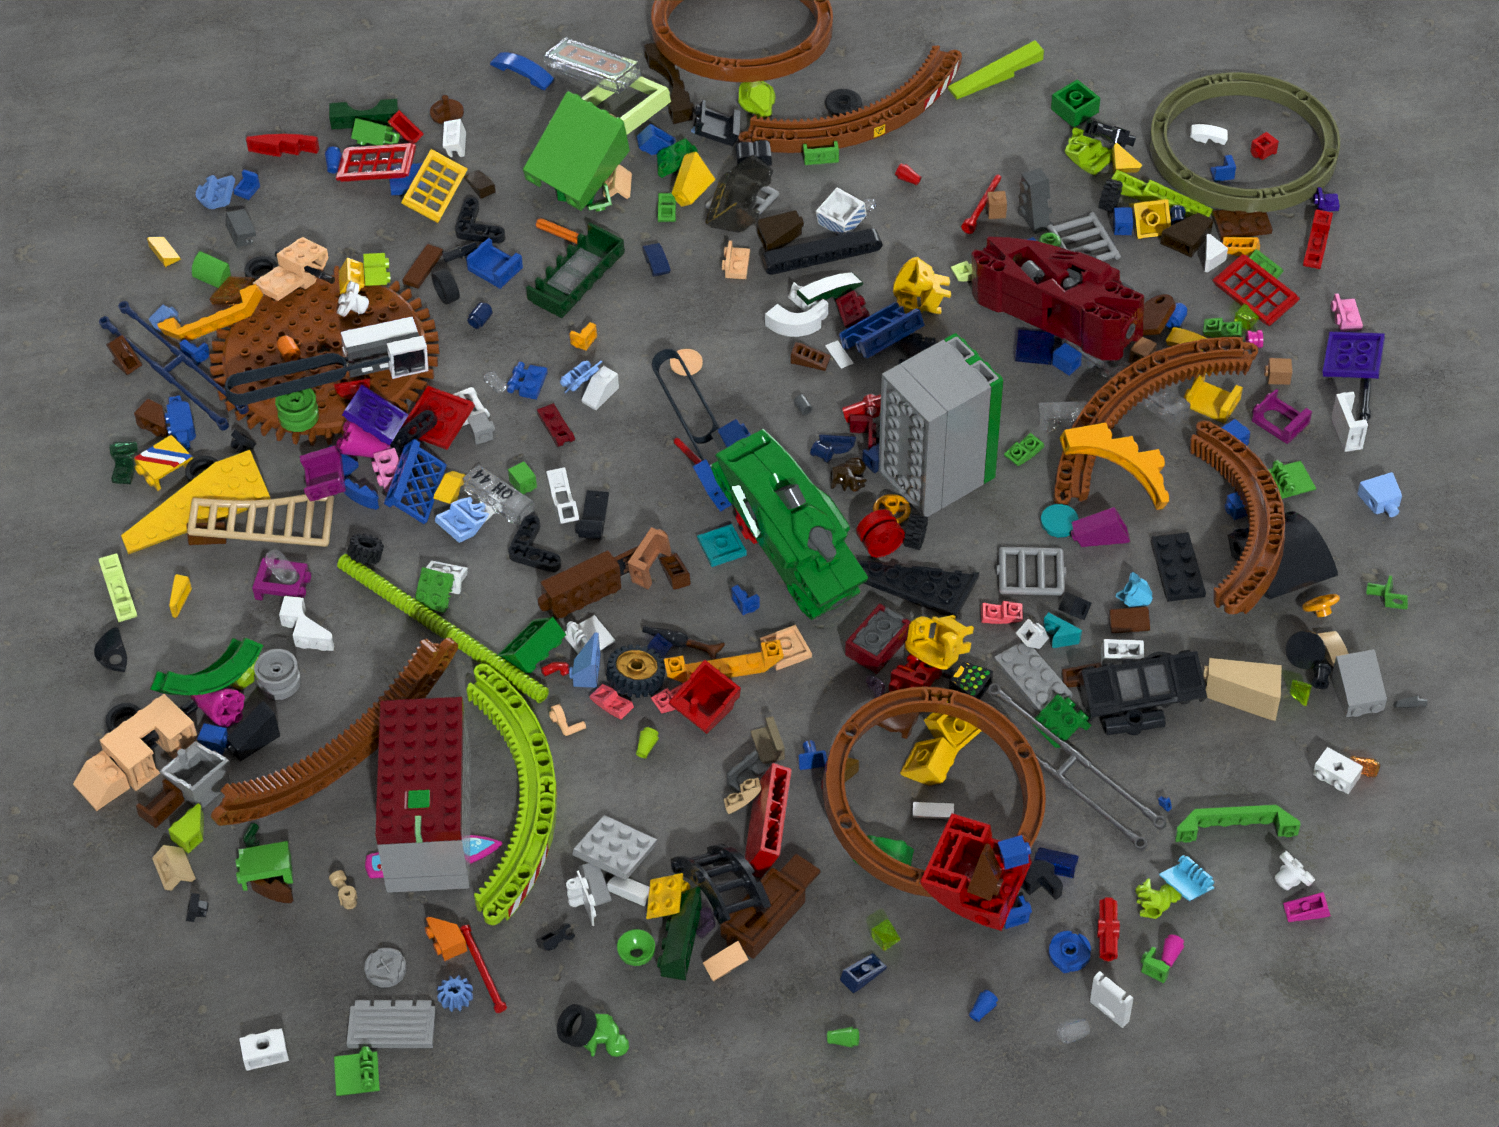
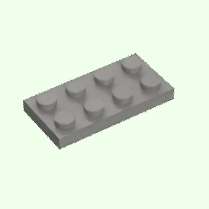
(1031, 675)

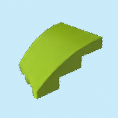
(1087, 152)

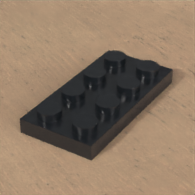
(1178, 567)

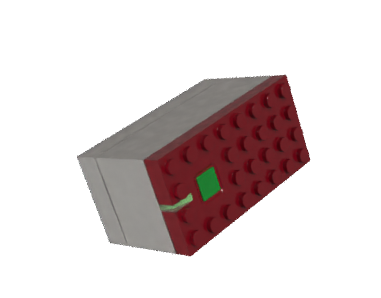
(424, 795)

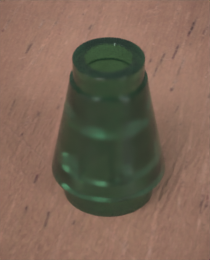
(123, 448)

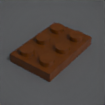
(1241, 223)

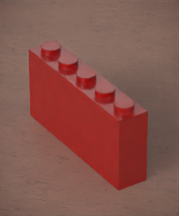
(768, 819)

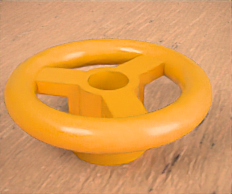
(892, 503)
(1321, 604)

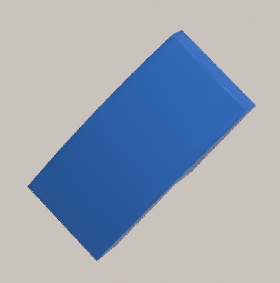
(362, 496)

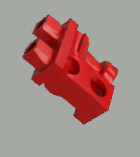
(907, 677)

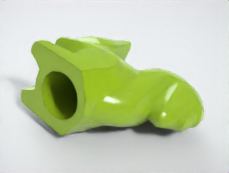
(1155, 901)

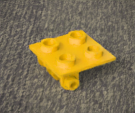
(665, 895)

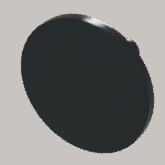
(1305, 649)

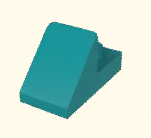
(1064, 632)

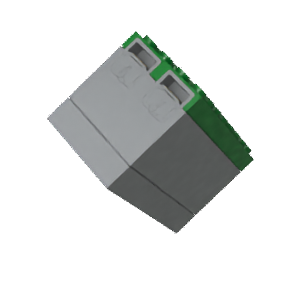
(939, 425)

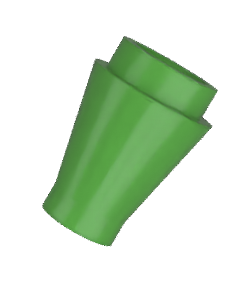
(845, 1037)

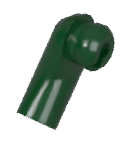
(249, 837)

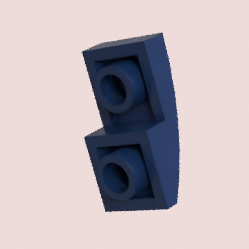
(657, 259)

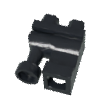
(1108, 133)

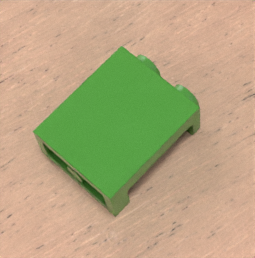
(263, 863)

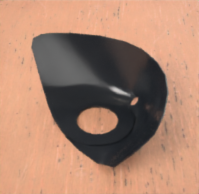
(110, 645)

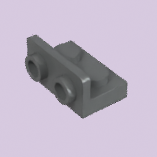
(748, 768)

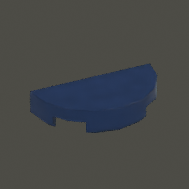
(840, 443)

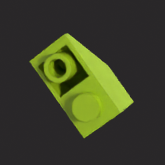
(189, 829)

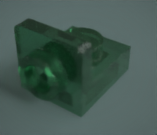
(123, 469)

